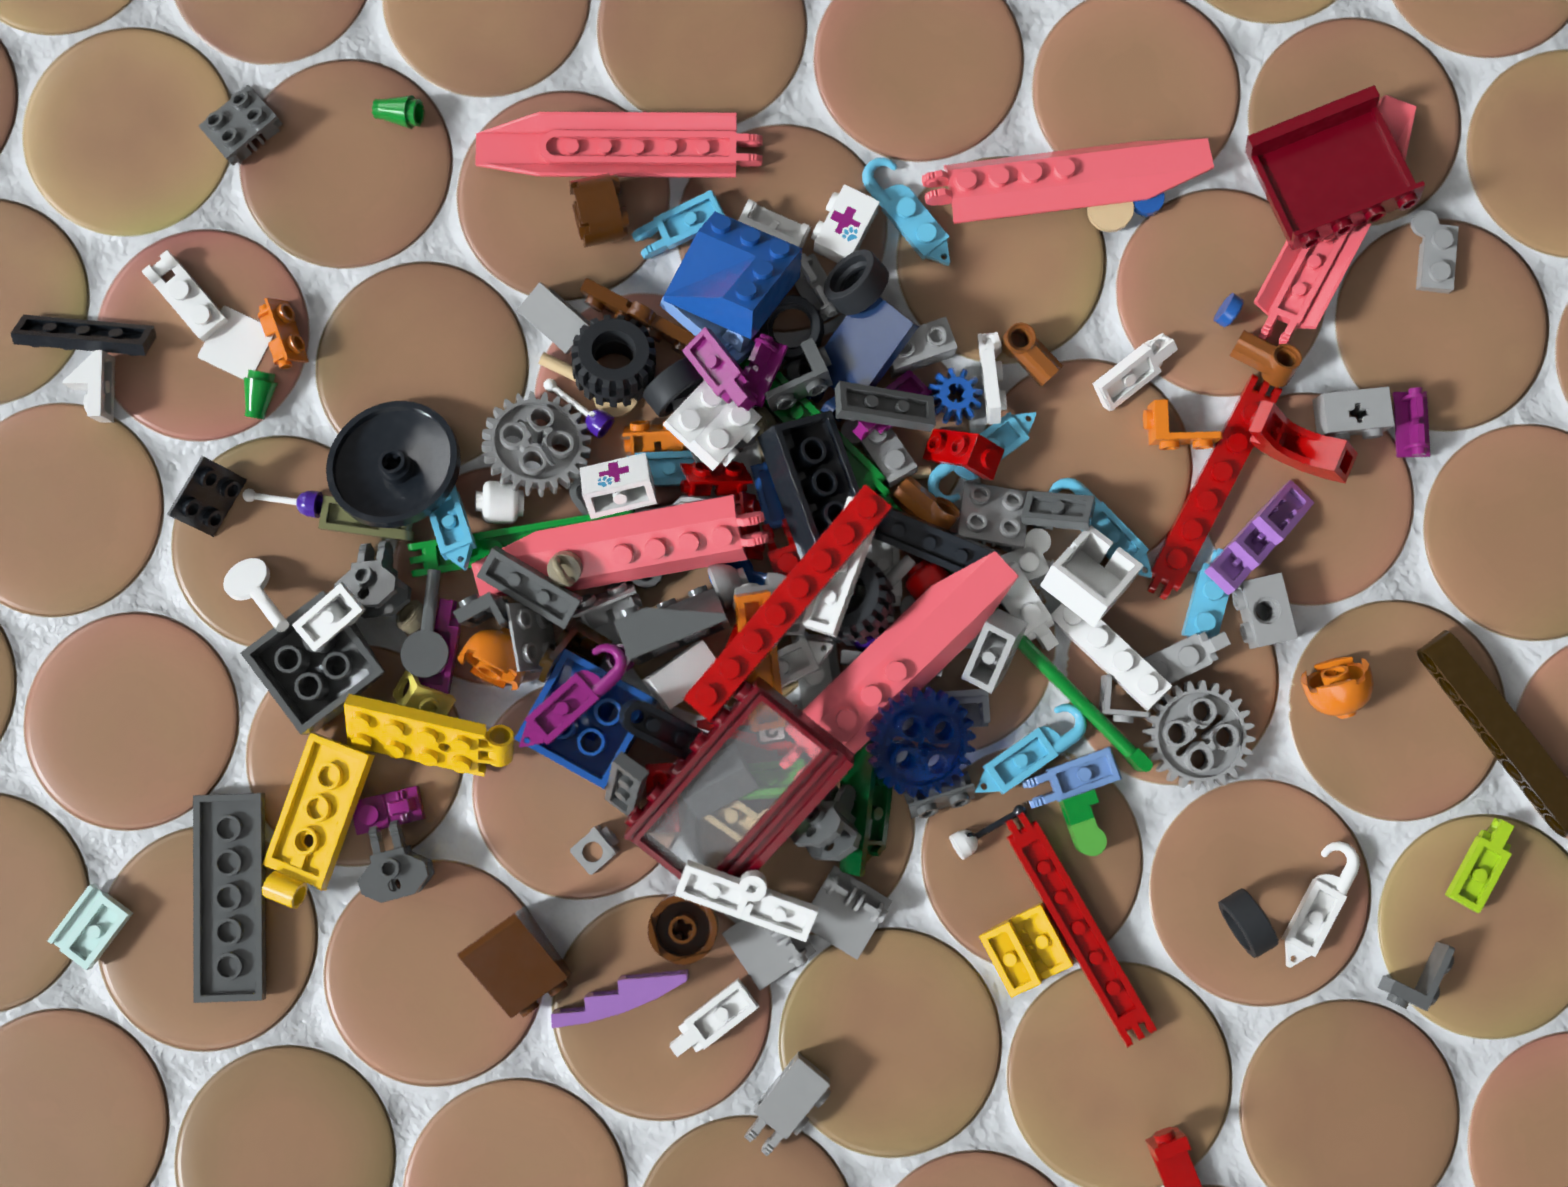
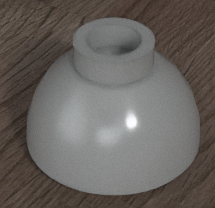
(725, 580)

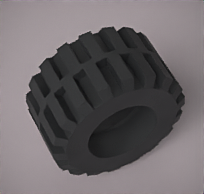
(613, 337)
(872, 612)

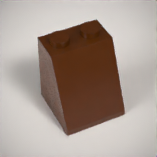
(516, 964)

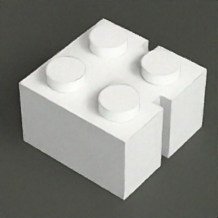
(1085, 584)

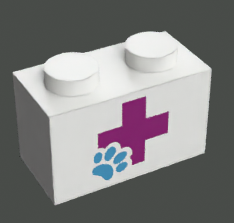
(845, 225)
(617, 485)

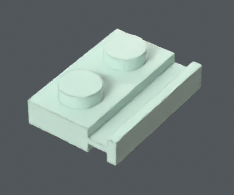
(90, 927)

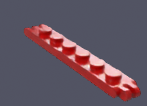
(1208, 492)
(1079, 929)

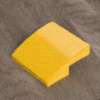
(1026, 949)

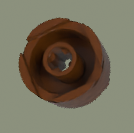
(598, 209)
(673, 944)

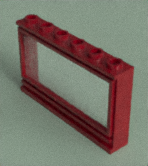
(740, 786)

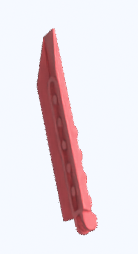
(618, 144)
(1066, 178)
(1307, 279)
(641, 543)
(911, 649)

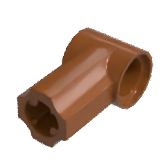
(1034, 356)
(1274, 362)
(924, 505)

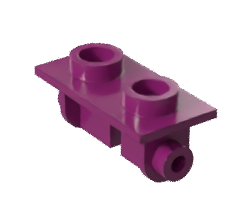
(763, 366)
(1411, 423)

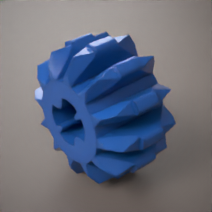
(965, 388)

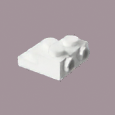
(712, 426)

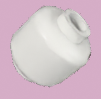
(499, 502)

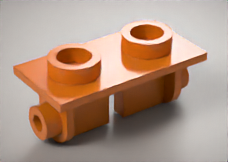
(279, 319)
(645, 435)

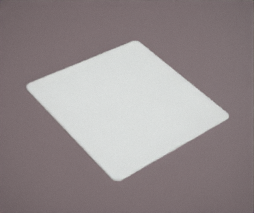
(236, 344)

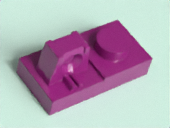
(382, 809)

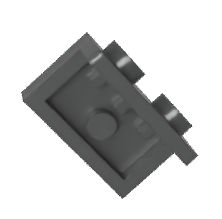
(478, 609)

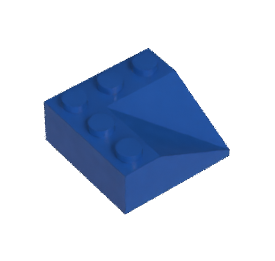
(734, 275)
(597, 735)

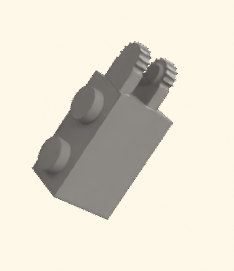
(789, 1101)

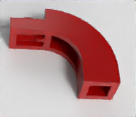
(1299, 447)

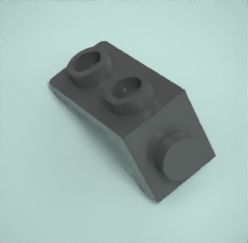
(806, 385)
(1427, 988)

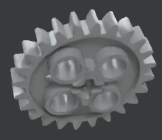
(511, 457)
(1217, 759)

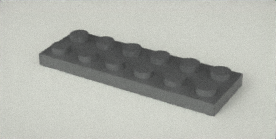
(229, 898)

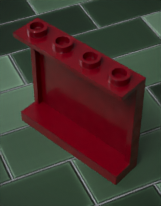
(1332, 169)

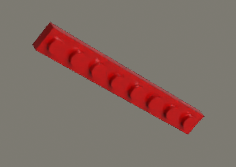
(787, 603)

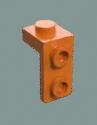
(1157, 423)

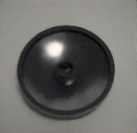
(393, 464)

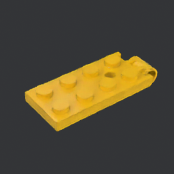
(426, 736)
(319, 805)

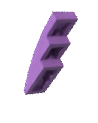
(1259, 537)
(632, 992)

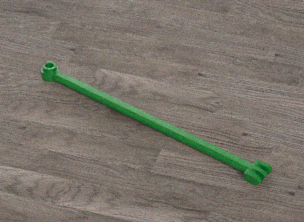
(1131, 754)

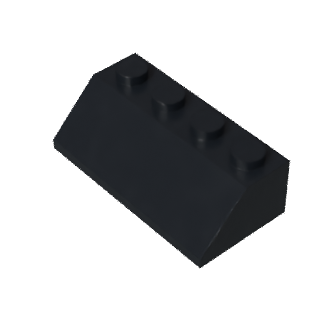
(809, 474)

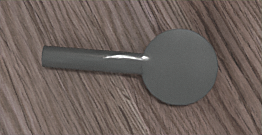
(426, 651)

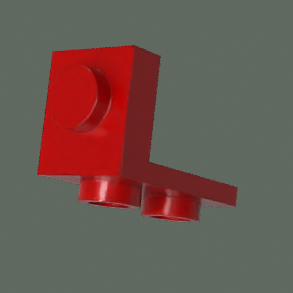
(964, 450)
(1171, 1157)

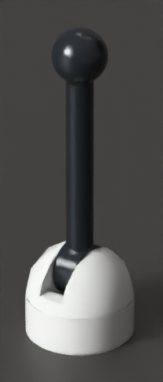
(966, 842)

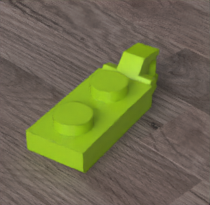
(1482, 866)

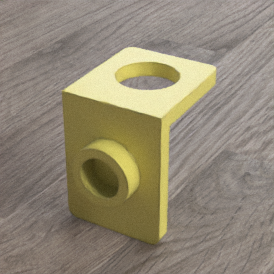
(421, 696)

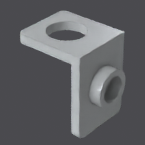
(1122, 716)
(607, 841)

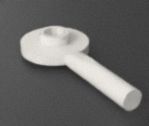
(247, 581)

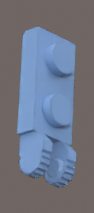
(1075, 776)

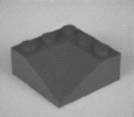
(671, 625)
(311, 683)

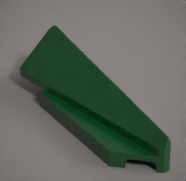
(869, 809)

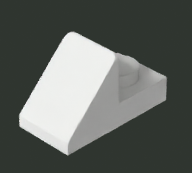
(97, 377)
(329, 617)

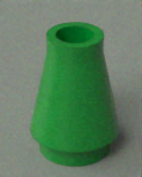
(399, 110)
(258, 393)

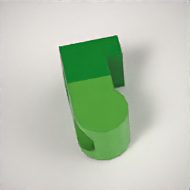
(1082, 824)

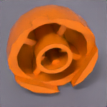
(492, 658)
(1339, 686)

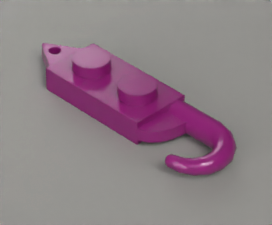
(572, 700)

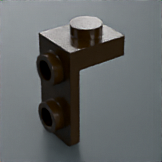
(578, 640)

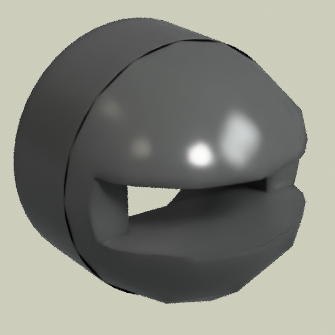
(796, 368)

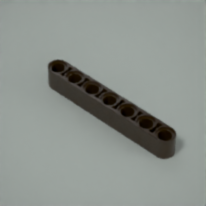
(1499, 727)

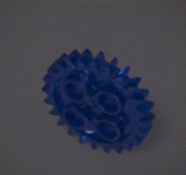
(914, 771)

